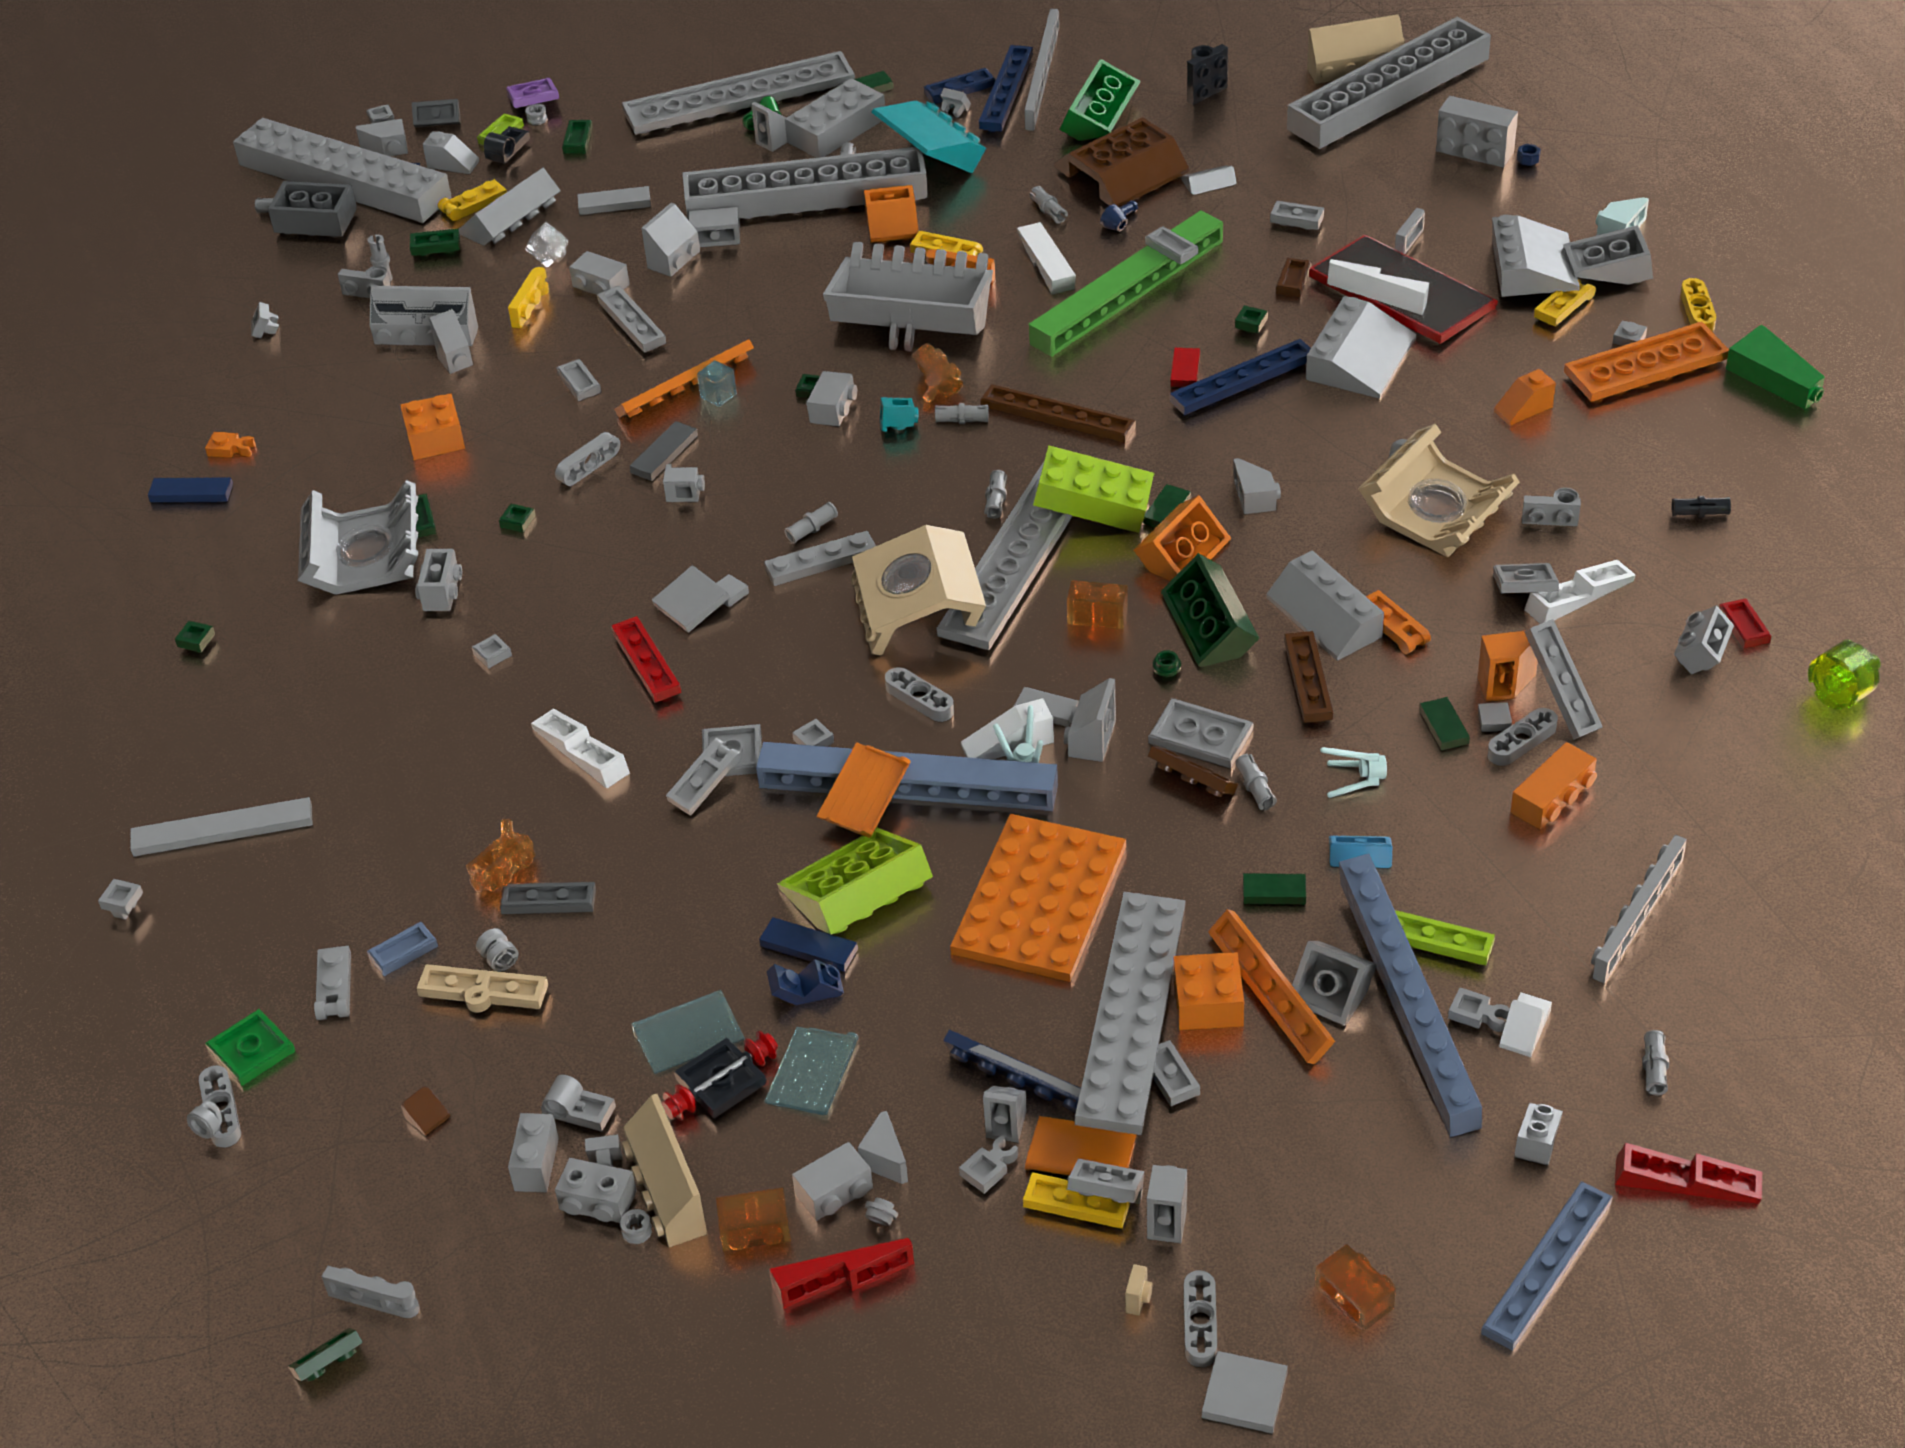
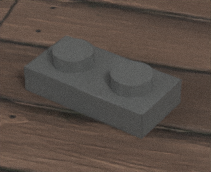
(436, 113)

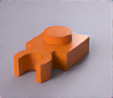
(226, 444)

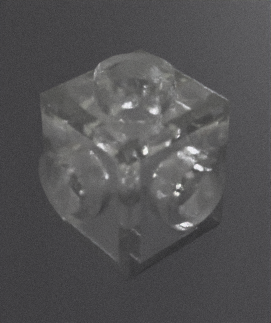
(547, 245)

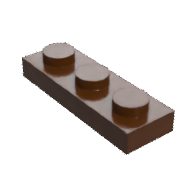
(1192, 771)

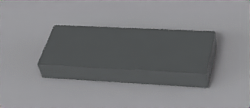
(663, 451)
(548, 898)

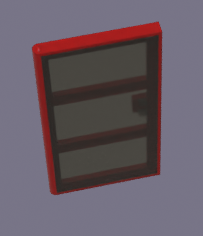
(1449, 302)

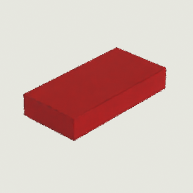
(1185, 367)
(1747, 625)

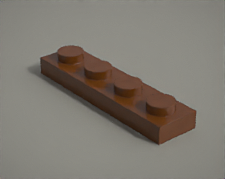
(1308, 676)

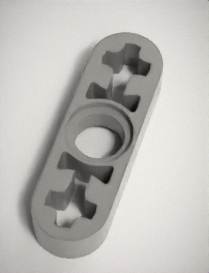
(574, 468)
(924, 704)
(1518, 747)
(225, 1094)
(1194, 1330)

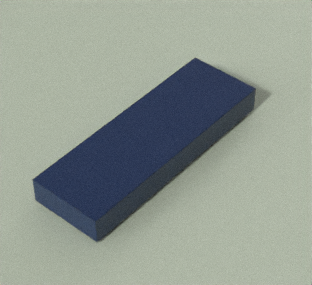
(966, 83)
(190, 489)
(808, 943)

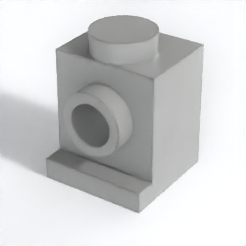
(682, 484)

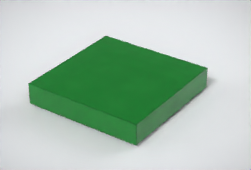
(250, 1047)

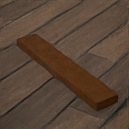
(1058, 413)

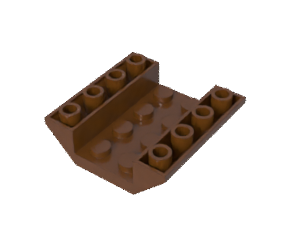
(1128, 161)

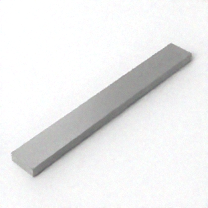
(1041, 70)

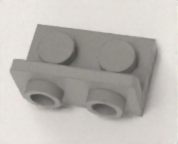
(1106, 1181)

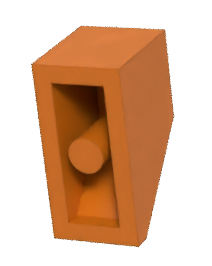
(1526, 397)

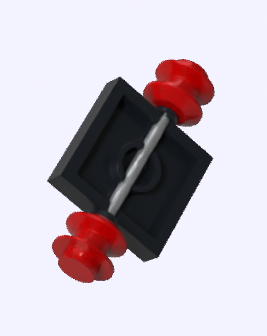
(720, 1077)

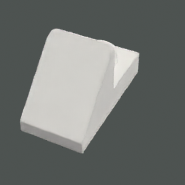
(1525, 1024)

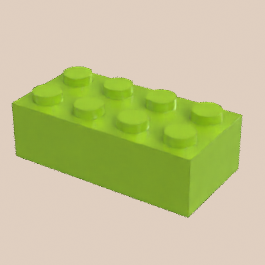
(1093, 489)

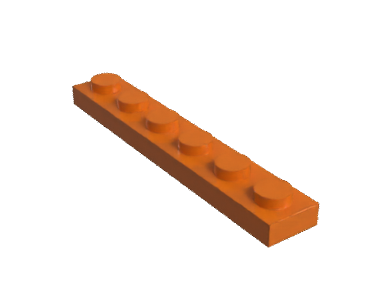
(676, 384)
(1272, 988)

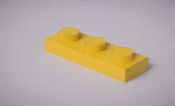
(1051, 1196)

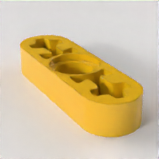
(1702, 298)

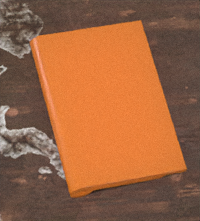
(863, 789)
(1061, 1142)

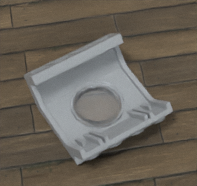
(358, 546)

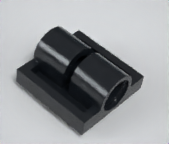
(1206, 72)

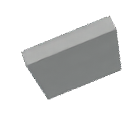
(1525, 578)
(690, 598)
(744, 739)
(1244, 1392)

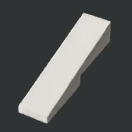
(1048, 258)
(1384, 288)
(1584, 588)
(574, 741)

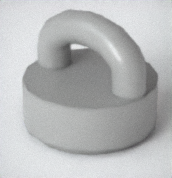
(204, 1121)

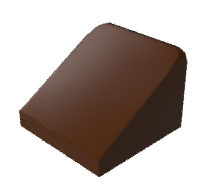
(424, 1110)

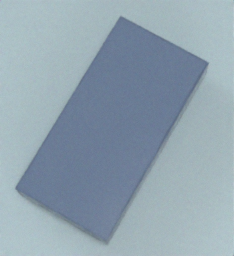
(402, 948)

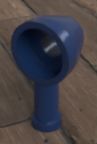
(1115, 217)

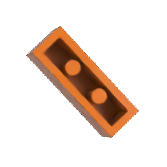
(1553, 786)

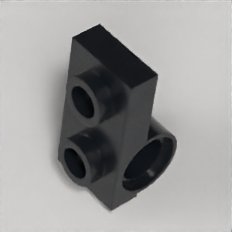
(504, 145)

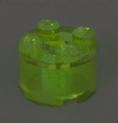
(1844, 674)

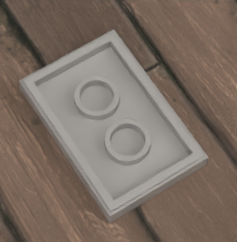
(1201, 733)

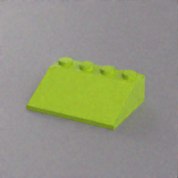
(857, 880)

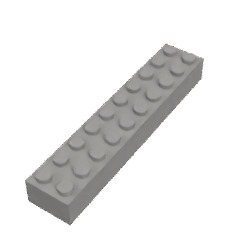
(1388, 82)
(312, 158)
(804, 183)

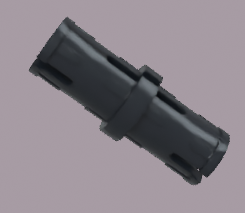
(1701, 506)

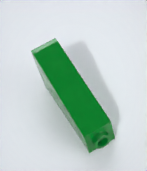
(1776, 368)

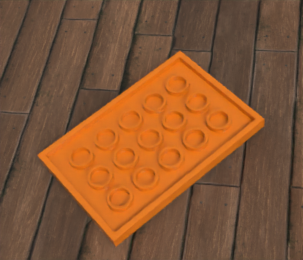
(1039, 897)

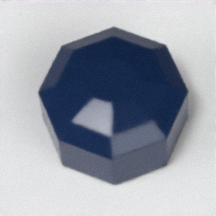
(1528, 154)

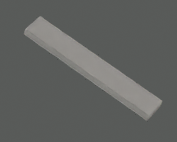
(221, 826)

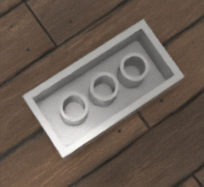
(834, 118)

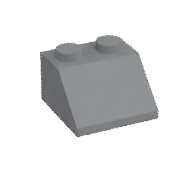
(669, 241)
(1092, 723)
(1332, 980)

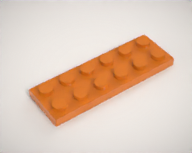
(1646, 361)

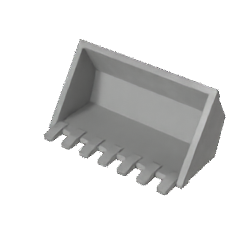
(910, 293)

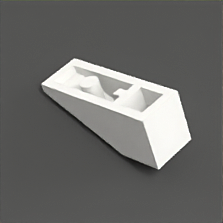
(985, 744)

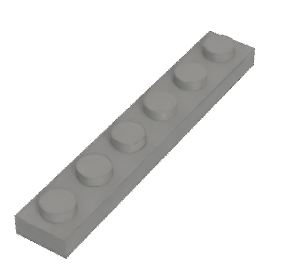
(1634, 915)

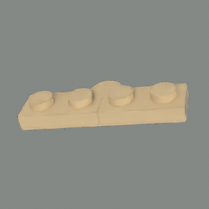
(482, 987)

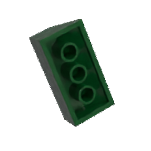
(1209, 613)

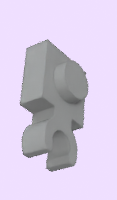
(1475, 1008)
(986, 1167)

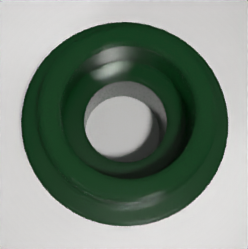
(1166, 663)

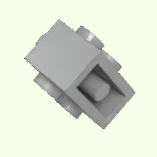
(438, 580)
(1703, 639)
(595, 1190)

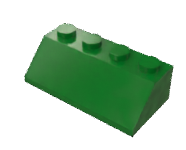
(1099, 102)

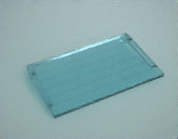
(686, 1031)
(812, 1070)

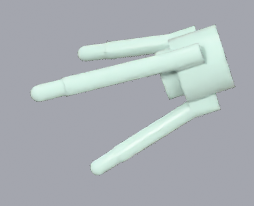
(1024, 752)
(1370, 766)

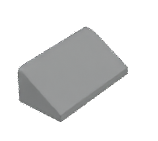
(1209, 179)

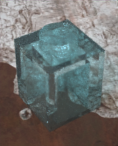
(717, 383)

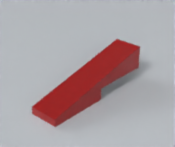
(1700, 1177)
(858, 1267)

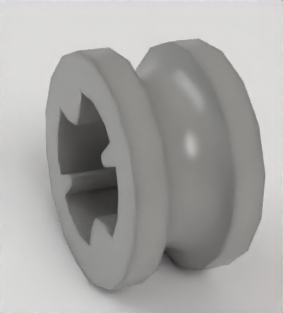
(536, 114)
(636, 1236)

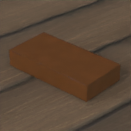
(1293, 277)

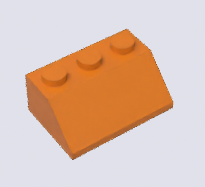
(1180, 537)

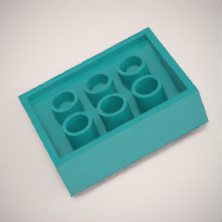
(933, 133)

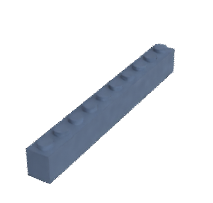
(926, 779)
(1411, 996)

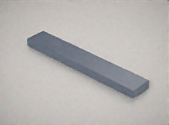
(1546, 1266)

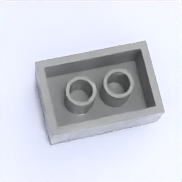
(1476, 131)

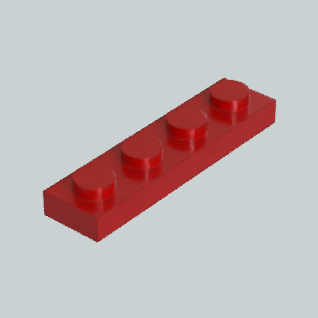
(646, 659)

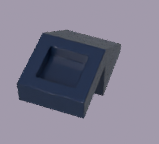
(812, 984)

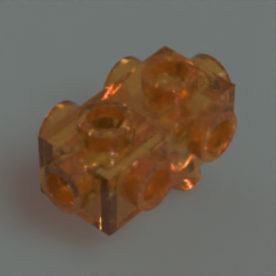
(939, 373)
(501, 859)

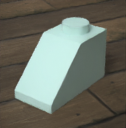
(1622, 215)

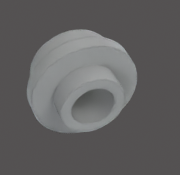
(881, 1211)

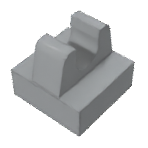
(956, 100)
(263, 321)
(120, 898)
(604, 1149)

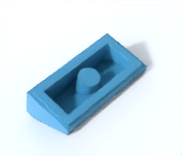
(1348, 847)

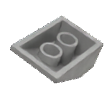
(1611, 257)

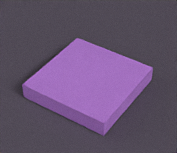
(532, 92)

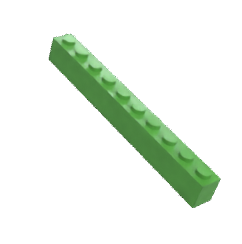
(1119, 287)

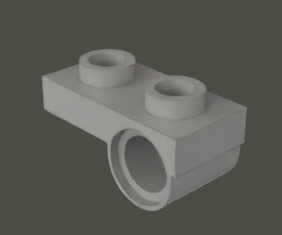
(359, 283)
(1560, 510)
(574, 1105)
(1538, 1133)

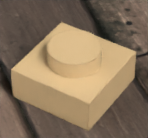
(1137, 1290)

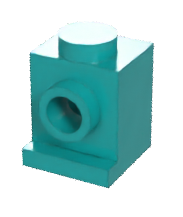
(897, 413)

